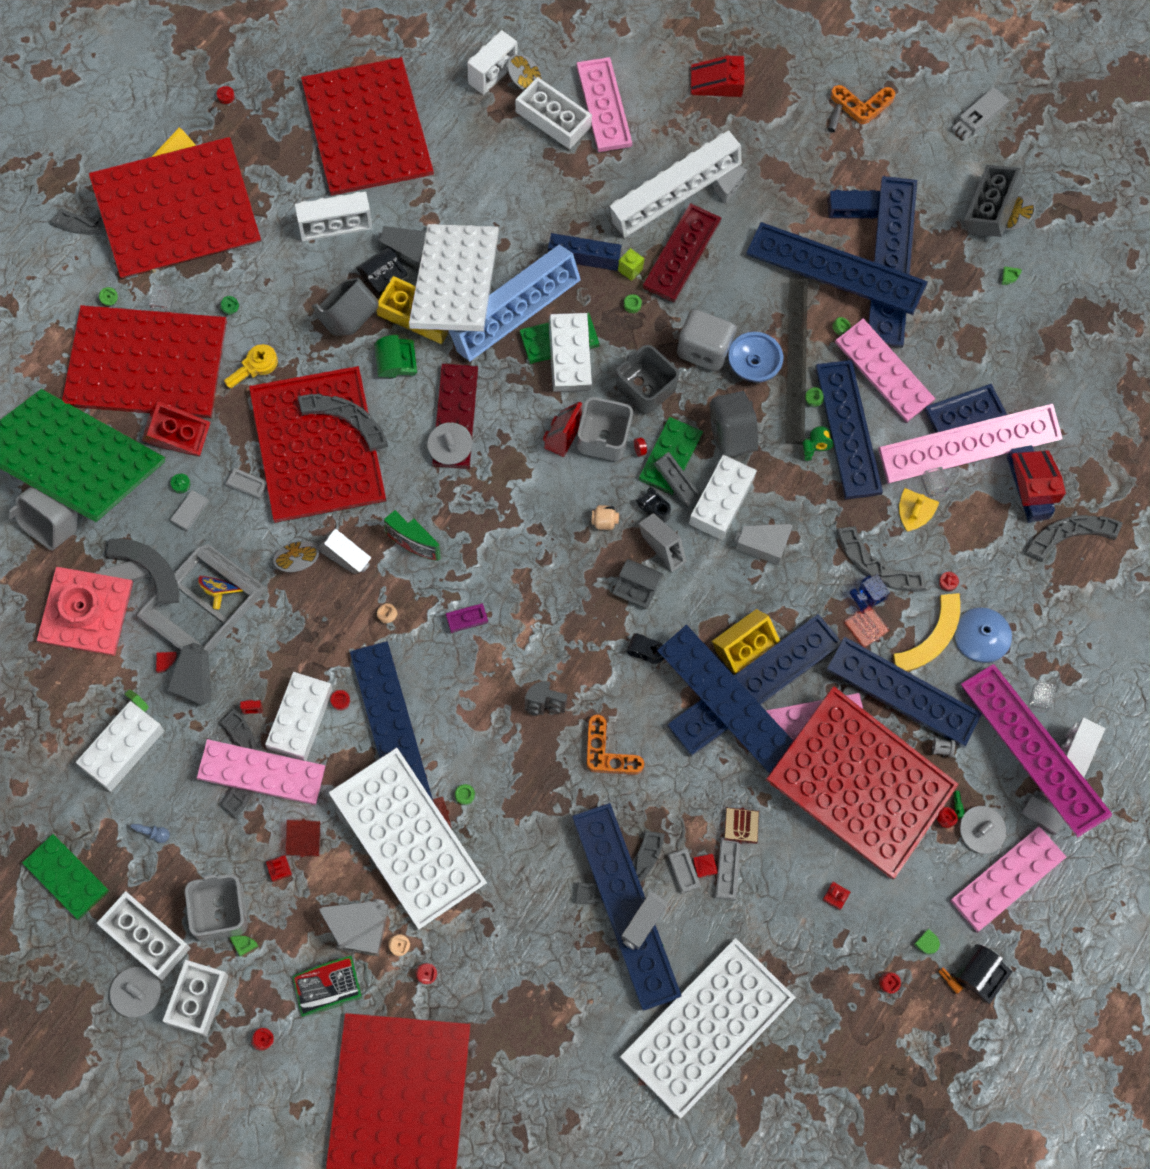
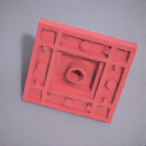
(85, 611)

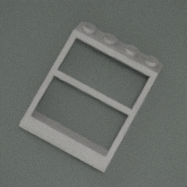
(229, 570)

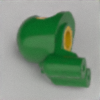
(818, 441)

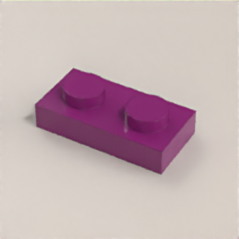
(466, 618)

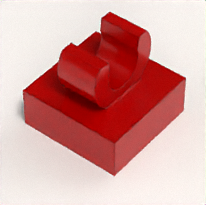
(279, 868)
(836, 895)

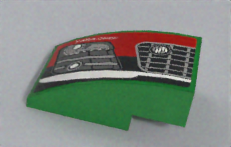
(411, 536)
(327, 986)

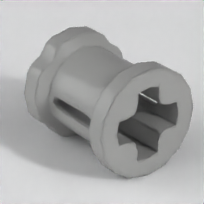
(938, 744)

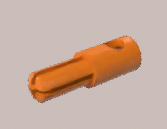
(953, 983)

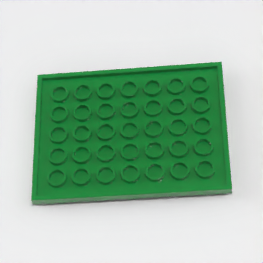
(72, 455)

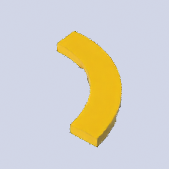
(939, 638)

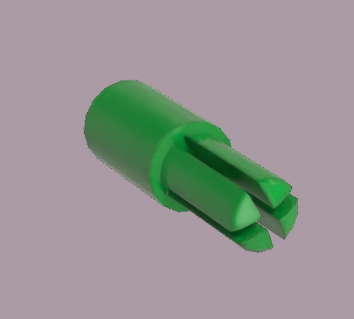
(959, 809)

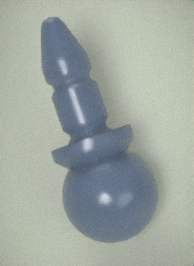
(159, 834)

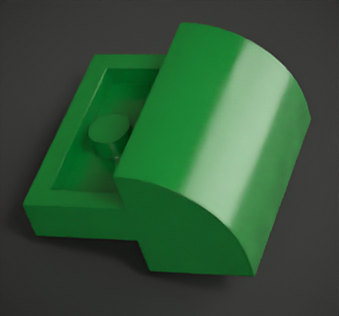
(395, 356)

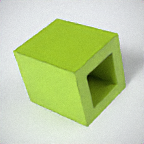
(631, 264)

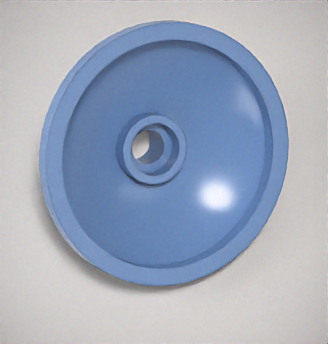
(757, 348)
(980, 645)

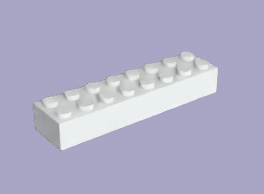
(676, 184)

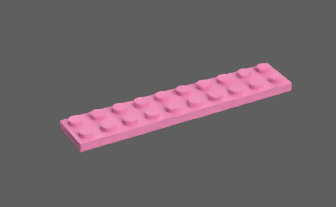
(969, 443)

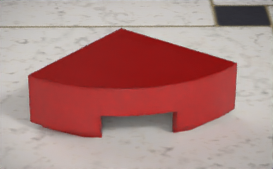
(165, 661)

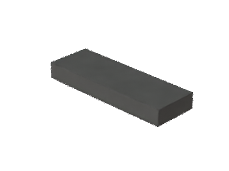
(677, 480)

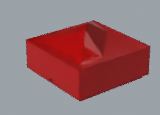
(251, 707)
(705, 866)

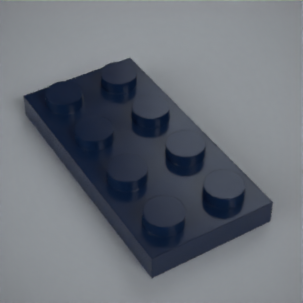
(965, 409)

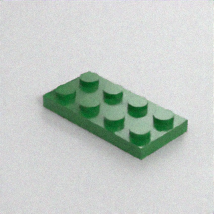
(537, 341)
(680, 442)
(65, 877)

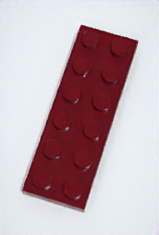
(682, 253)
(457, 402)

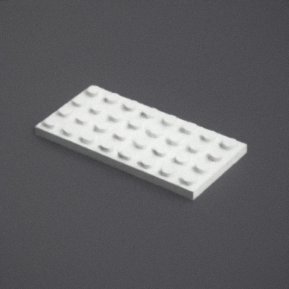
(454, 278)
(407, 838)
(707, 1028)

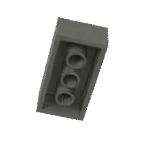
(994, 200)

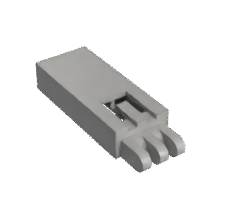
(988, 107)

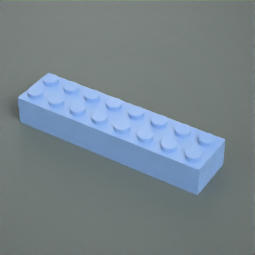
(520, 300)

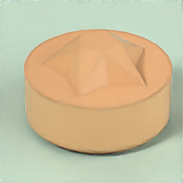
(387, 613)
(399, 944)

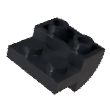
(381, 268)
(983, 973)

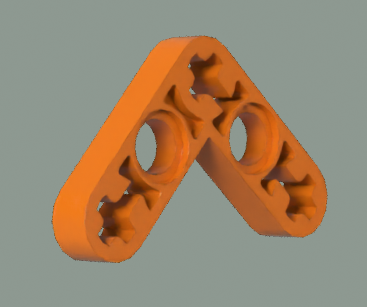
(861, 108)
(605, 758)

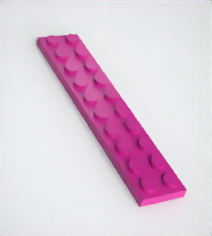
(1036, 751)

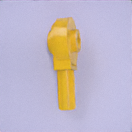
(254, 365)

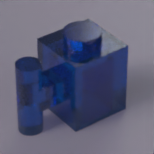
(872, 591)

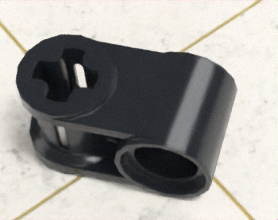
(653, 502)
(643, 647)

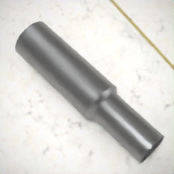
(835, 118)

